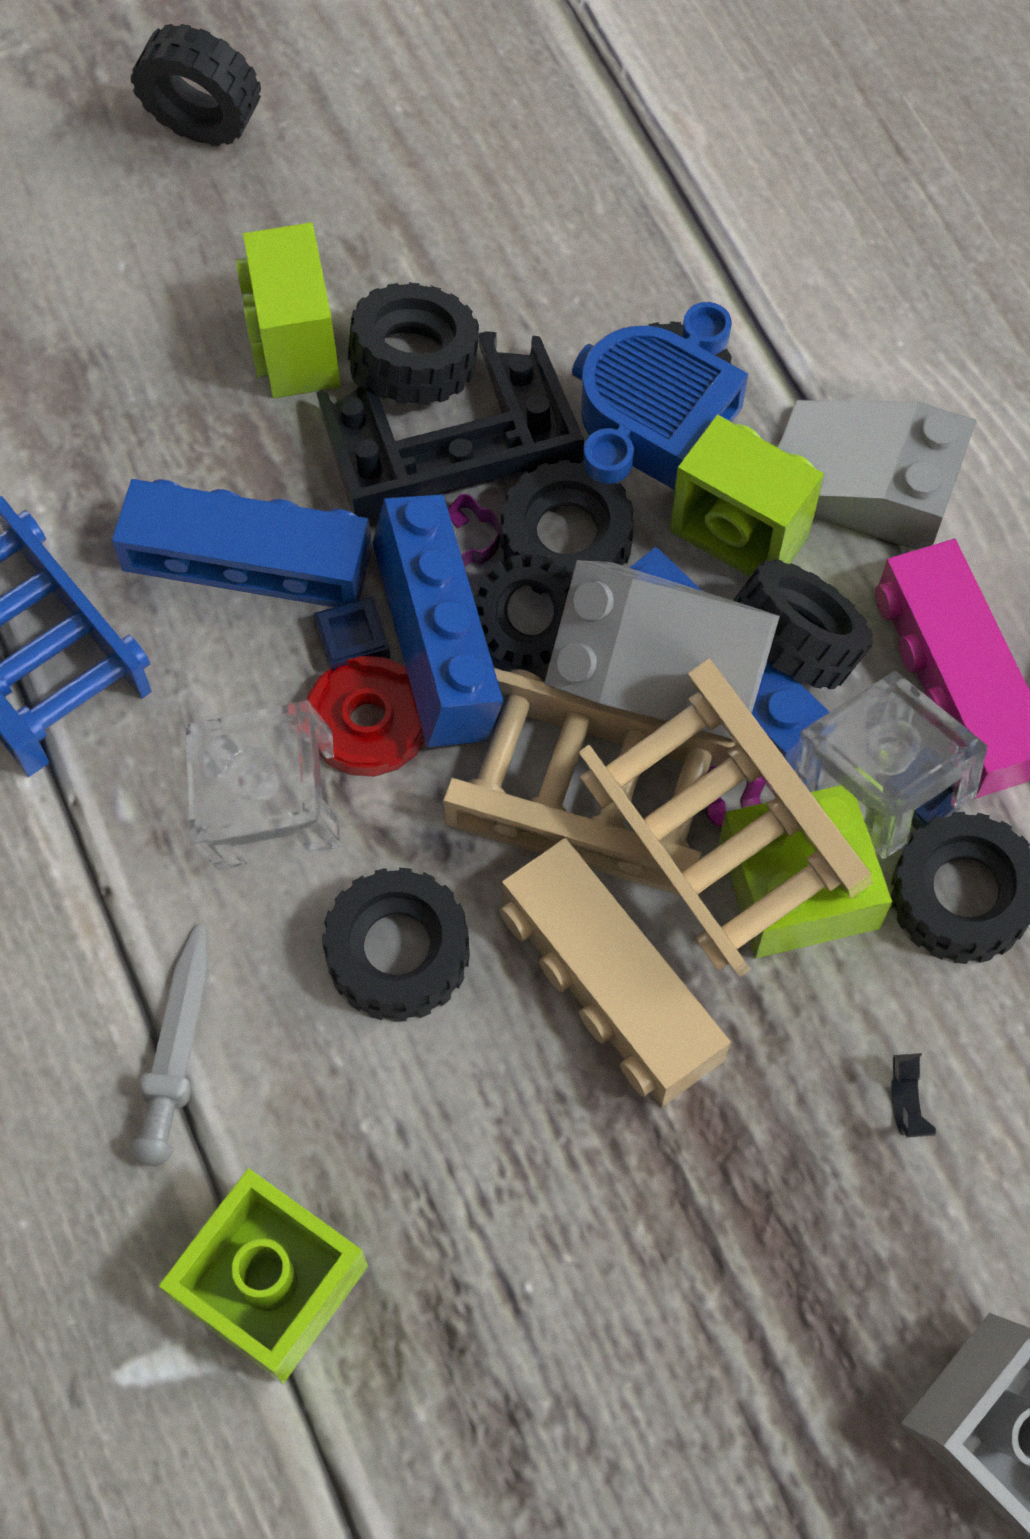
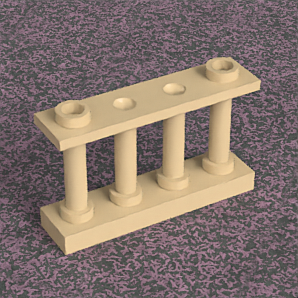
(790, 811)
(542, 822)

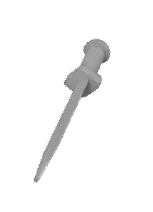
(166, 1084)

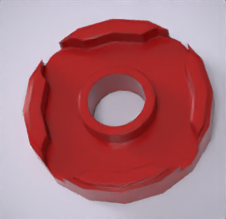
(377, 747)

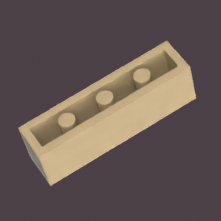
(613, 973)

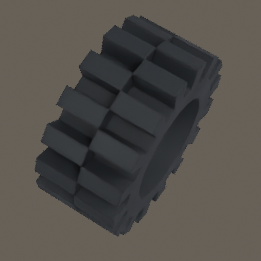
(493, 603)

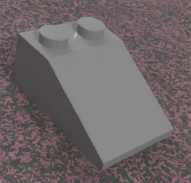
(882, 464)
(638, 636)
(980, 1419)

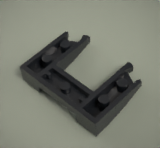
(530, 431)

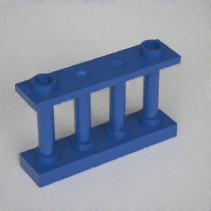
(26, 727)

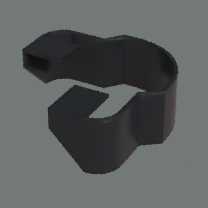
(906, 1097)

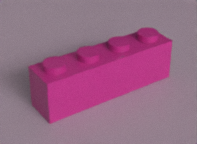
(960, 655)

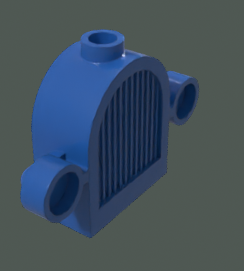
(656, 394)

